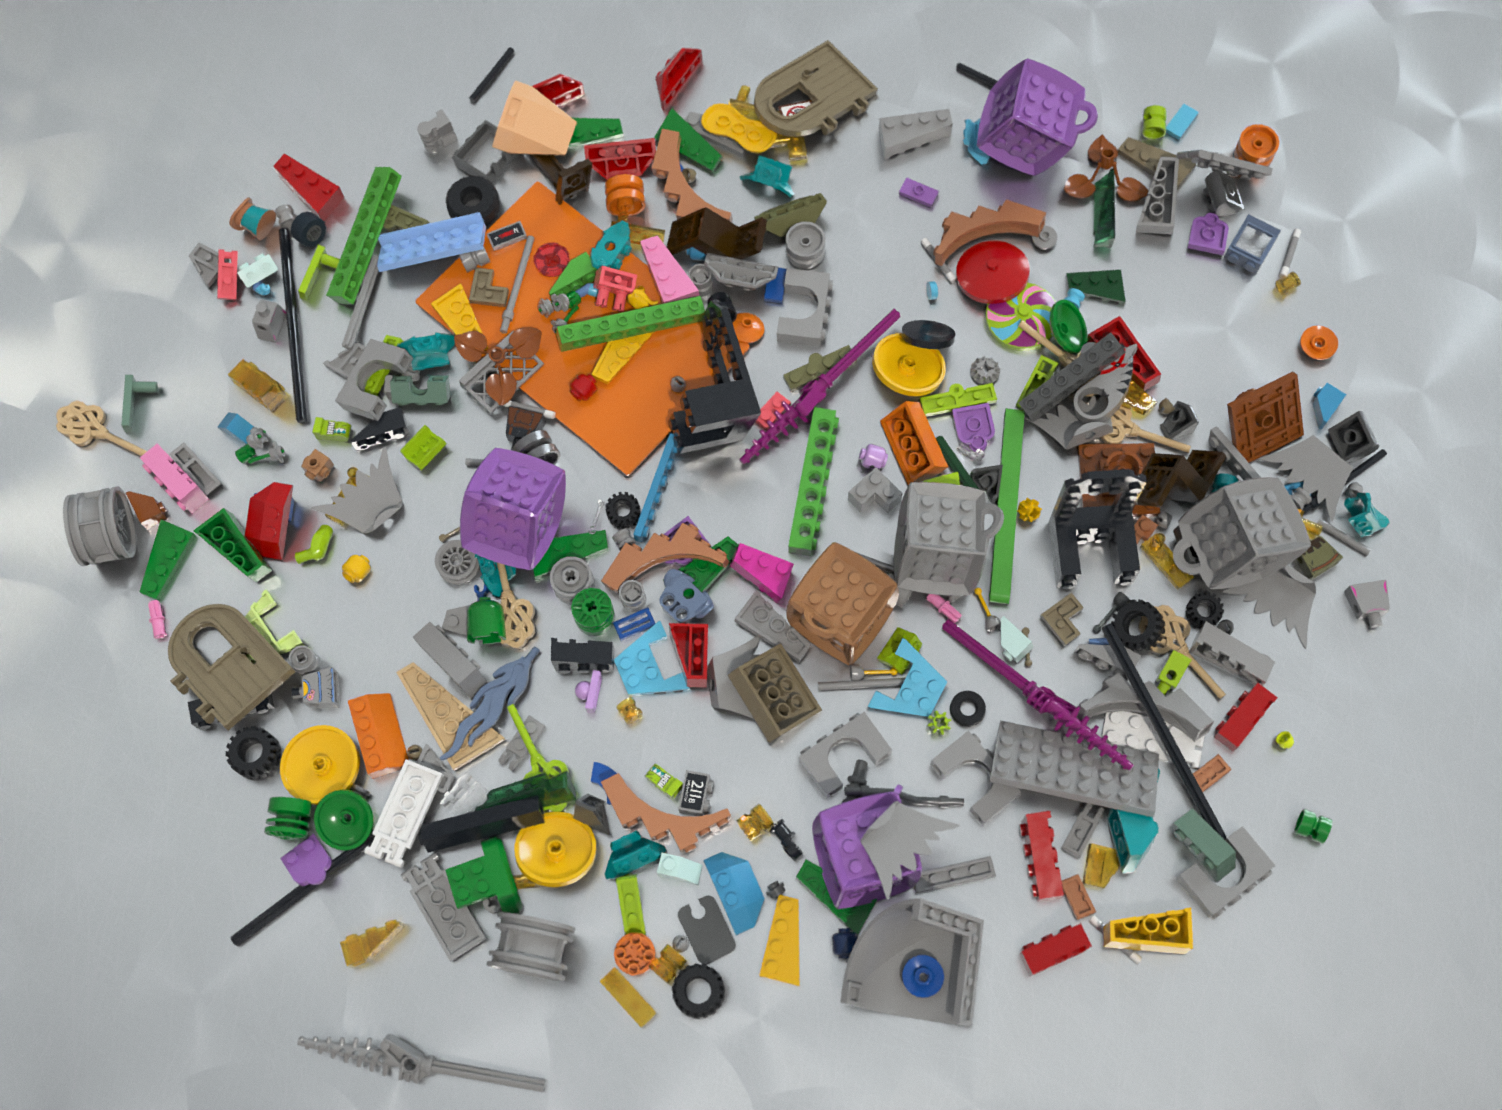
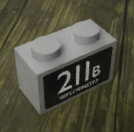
(694, 793)

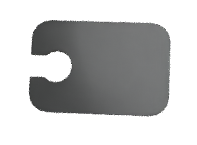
(707, 935)

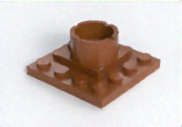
(1266, 417)
(1115, 457)

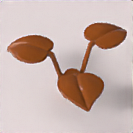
(1104, 153)
(499, 386)

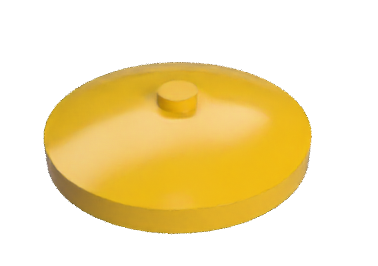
(908, 367)
(319, 763)
(555, 850)

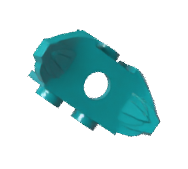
(772, 174)
(618, 235)
(429, 350)
(1366, 516)
(490, 577)
(630, 854)

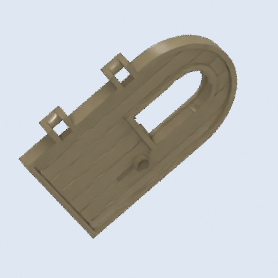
(831, 89)
(233, 681)

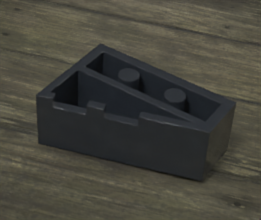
(582, 656)

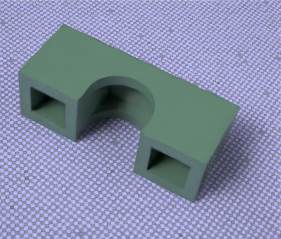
(405, 392)

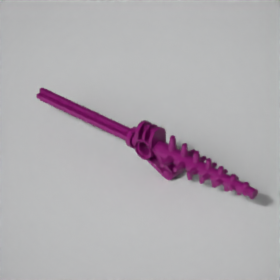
(816, 390)
(1042, 699)

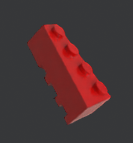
(311, 188)
(1144, 370)
(1041, 856)

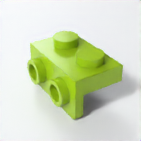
(422, 447)
(888, 656)

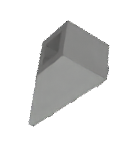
(1104, 657)

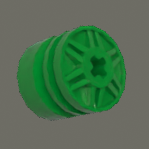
(597, 621)
(288, 815)

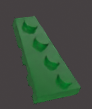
(595, 130)
(692, 143)

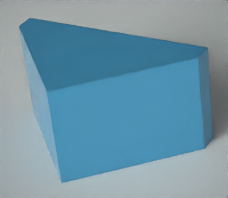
(236, 426)

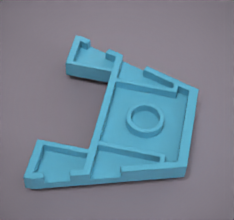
(640, 669)
(919, 690)

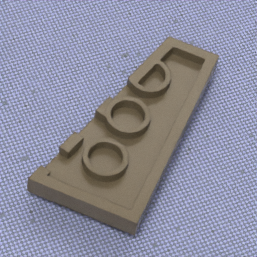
(1148, 157)

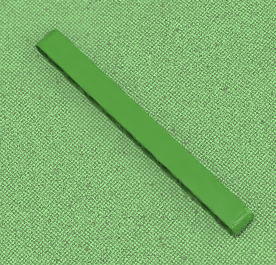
(1007, 501)

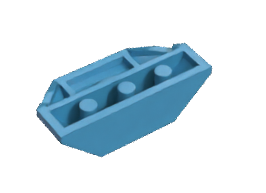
(736, 889)

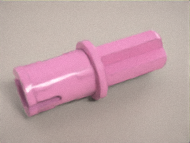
(944, 607)
(157, 619)

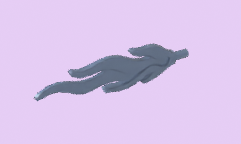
(513, 676)

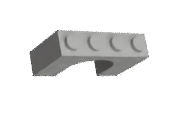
(807, 330)
(374, 358)
(858, 730)
(969, 750)
(1213, 898)

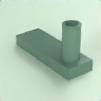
(130, 388)

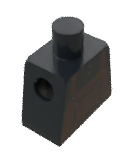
(521, 423)

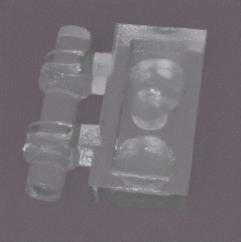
(473, 797)

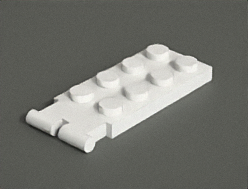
(1138, 732)
(404, 812)

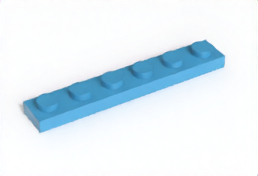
(654, 495)

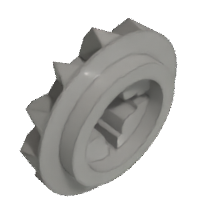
(979, 375)

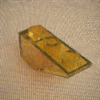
(366, 946)

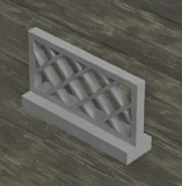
(486, 364)

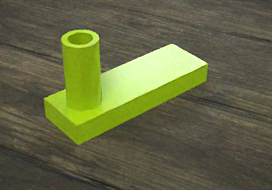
(319, 258)
(630, 904)

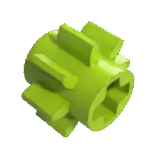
(944, 722)

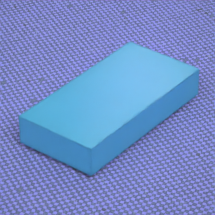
(1181, 121)

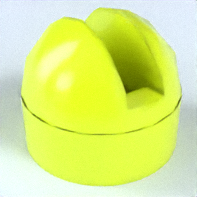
(1282, 740)

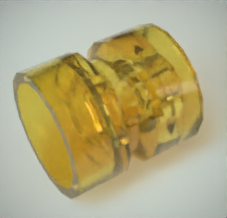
(755, 822)
(667, 963)

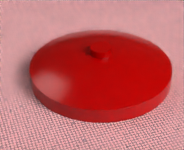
(992, 272)

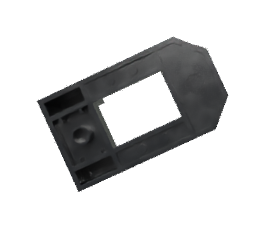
(719, 411)
(1099, 523)

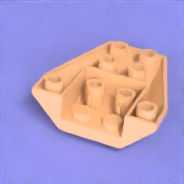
(532, 124)

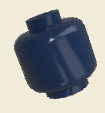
(843, 942)

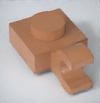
(1144, 528)

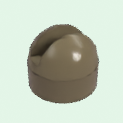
(692, 174)
(1167, 405)
(414, 756)

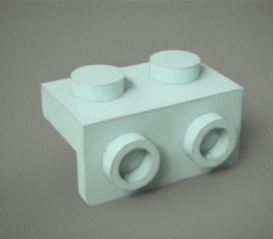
(258, 270)

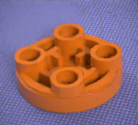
(634, 953)

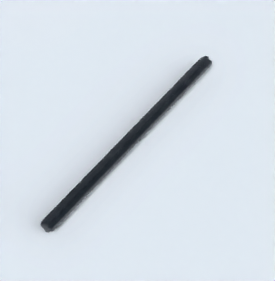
(292, 325)
(1162, 729)
(296, 894)

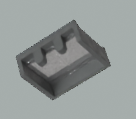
(479, 157)

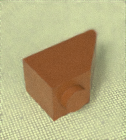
(147, 509)

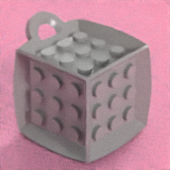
(1242, 533)
(943, 538)

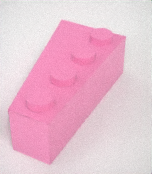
(666, 272)
(174, 478)

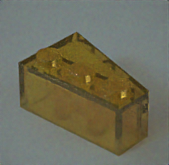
(258, 385)

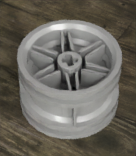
(99, 526)
(531, 946)

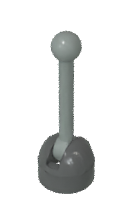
(1118, 600)

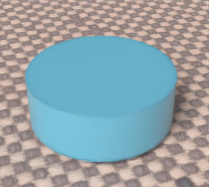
(932, 290)

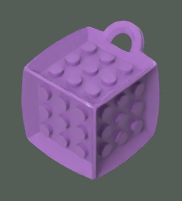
(1033, 117)
(512, 508)
(845, 862)

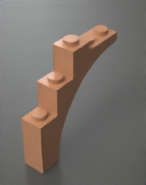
(667, 165)
(1008, 218)
(659, 549)
(657, 823)

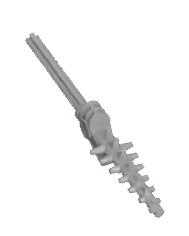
(397, 1052)

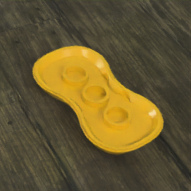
(728, 122)

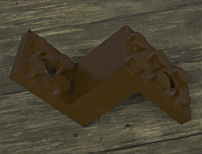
(716, 235)
(1179, 477)

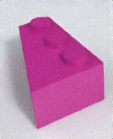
(763, 570)

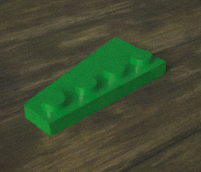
(577, 545)
(166, 555)
(707, 572)
(853, 917)

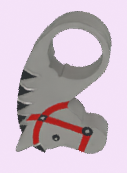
(1111, 382)

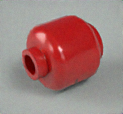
(583, 387)

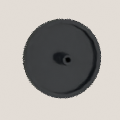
(928, 334)

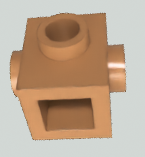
(317, 466)

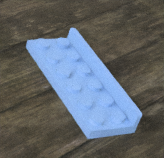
(431, 241)

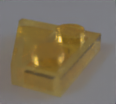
(1138, 399)
(1100, 865)

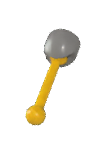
(992, 622)
(858, 672)

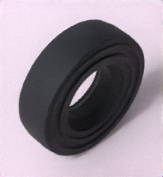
(959, 717)

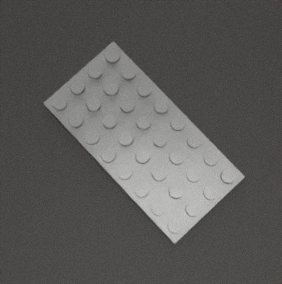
(1063, 768)

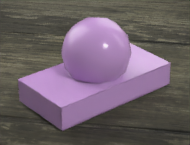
(590, 691)

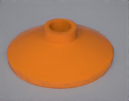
(751, 332)
(1322, 336)

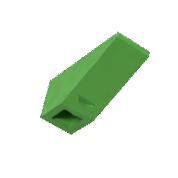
(575, 275)

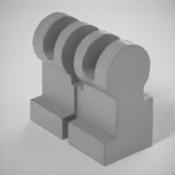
(436, 132)

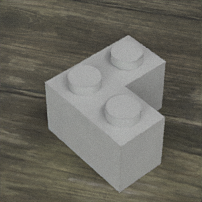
(875, 488)

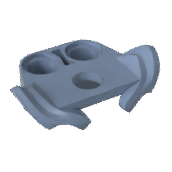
(675, 584)

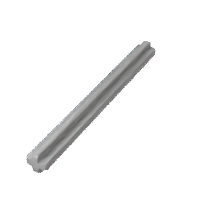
(361, 304)

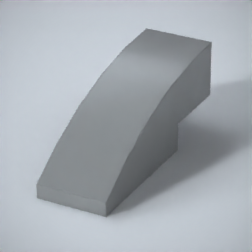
(195, 468)

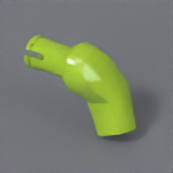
(318, 545)

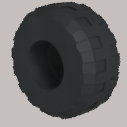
(469, 189)

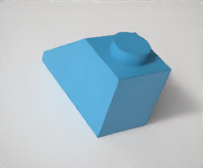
(1326, 403)

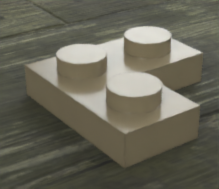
(484, 293)
(1058, 618)

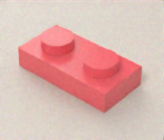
(769, 408)

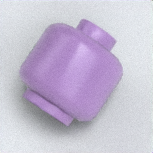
(873, 457)

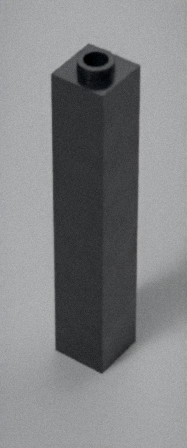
(482, 824)

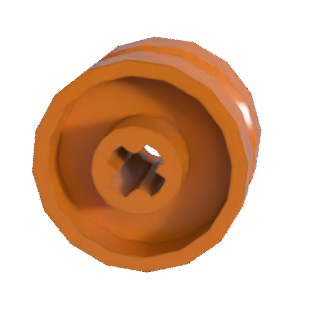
(1257, 145)
(624, 194)

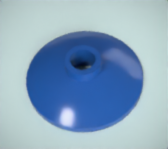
(917, 966)

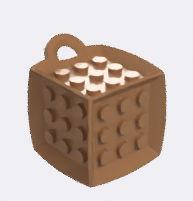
(842, 603)

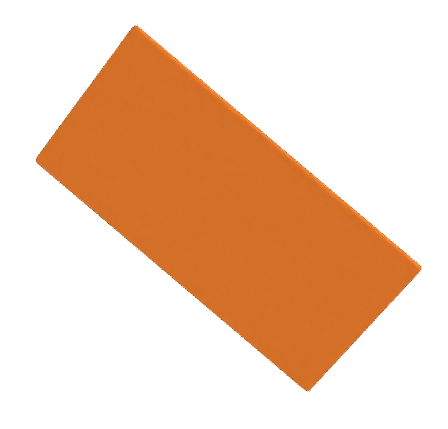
(633, 410)

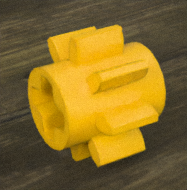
(1029, 510)

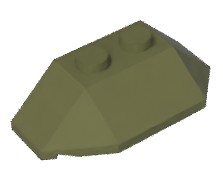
(784, 216)

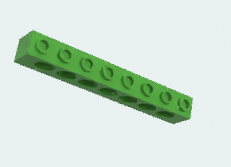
(364, 235)
(630, 323)
(821, 419)

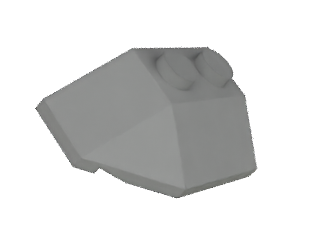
(739, 272)

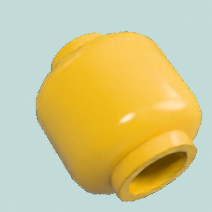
(356, 568)

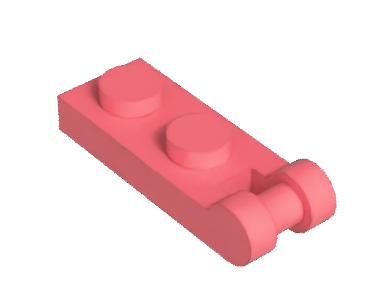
(227, 275)

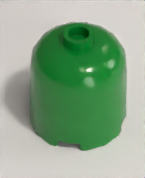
(485, 622)

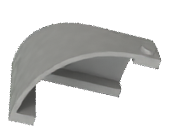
(910, 930)

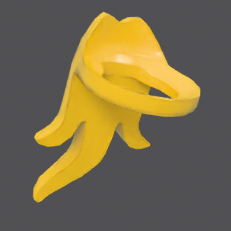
(639, 299)

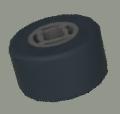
(308, 229)

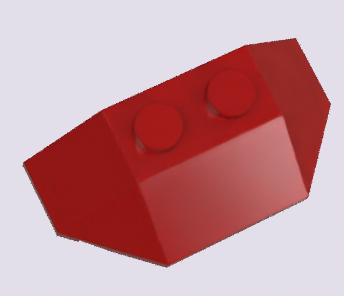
(676, 74)
(560, 89)
(621, 157)
(269, 519)

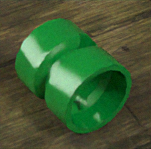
(1315, 827)

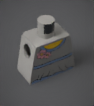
(319, 689)

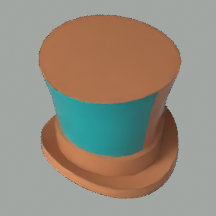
(253, 219)

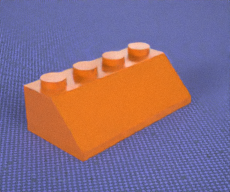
(913, 442)
(378, 734)

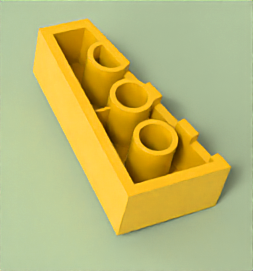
(1154, 932)

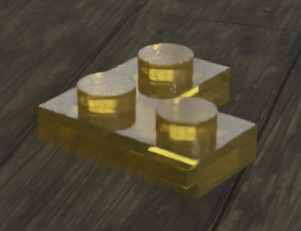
(795, 146)

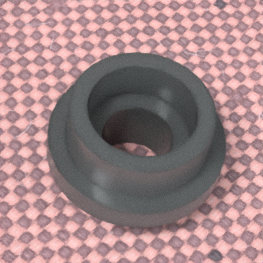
(775, 889)

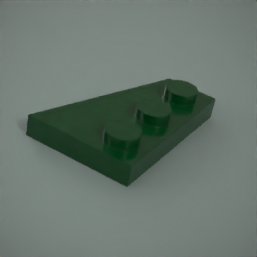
(1100, 284)

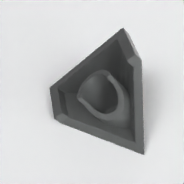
(1180, 421)
(988, 480)
(591, 812)

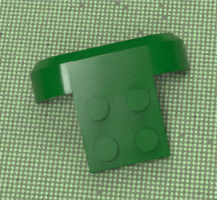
(485, 878)

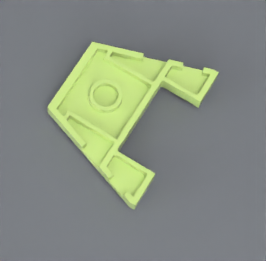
(283, 645)

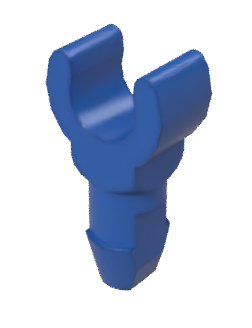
(481, 594)

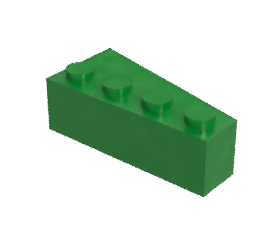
(229, 539)

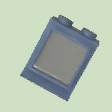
(1252, 243)

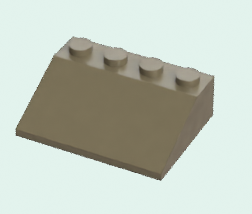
(774, 692)

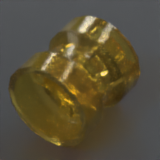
(629, 710)

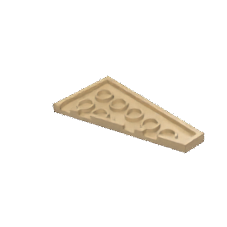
(444, 714)

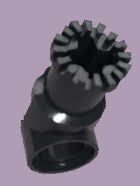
(785, 837)

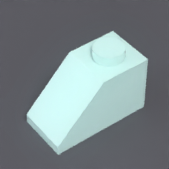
(1013, 641)
(679, 869)

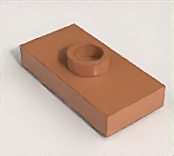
(1211, 772)
(1077, 897)

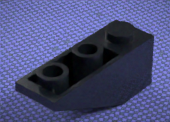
(390, 426)

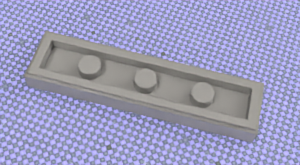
(955, 875)

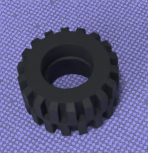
(1149, 636)
(240, 745)
(680, 985)

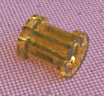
(1287, 283)

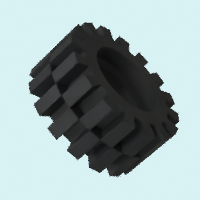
(626, 520)
(1210, 600)

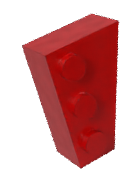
(692, 650)
(1244, 716)
(1055, 949)

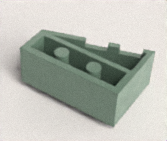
(1205, 844)

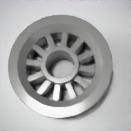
(455, 578)

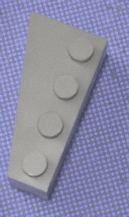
(913, 130)
(1160, 204)
(1231, 654)
(450, 659)

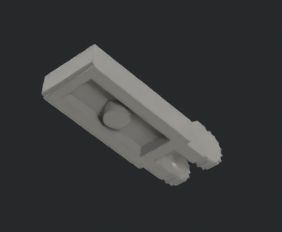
(517, 745)
(1081, 831)

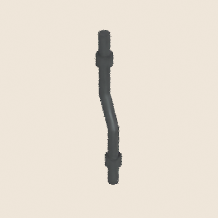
(941, 801)

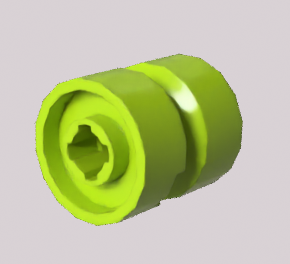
(1154, 122)

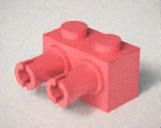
(615, 282)

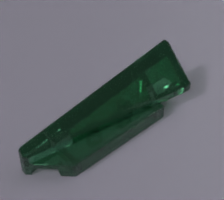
(1104, 211)
(550, 791)

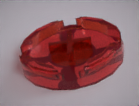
(551, 259)

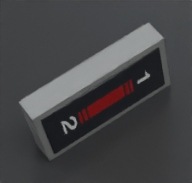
(507, 235)

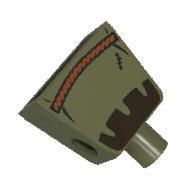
(1318, 558)

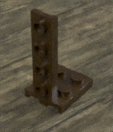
(566, 180)

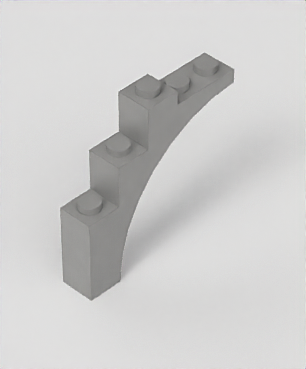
(1174, 707)

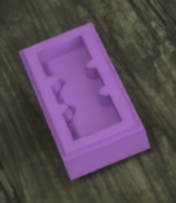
(918, 192)

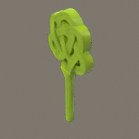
(536, 758)

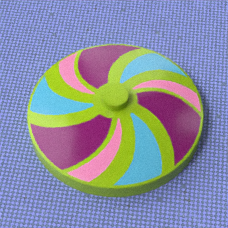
(1031, 306)

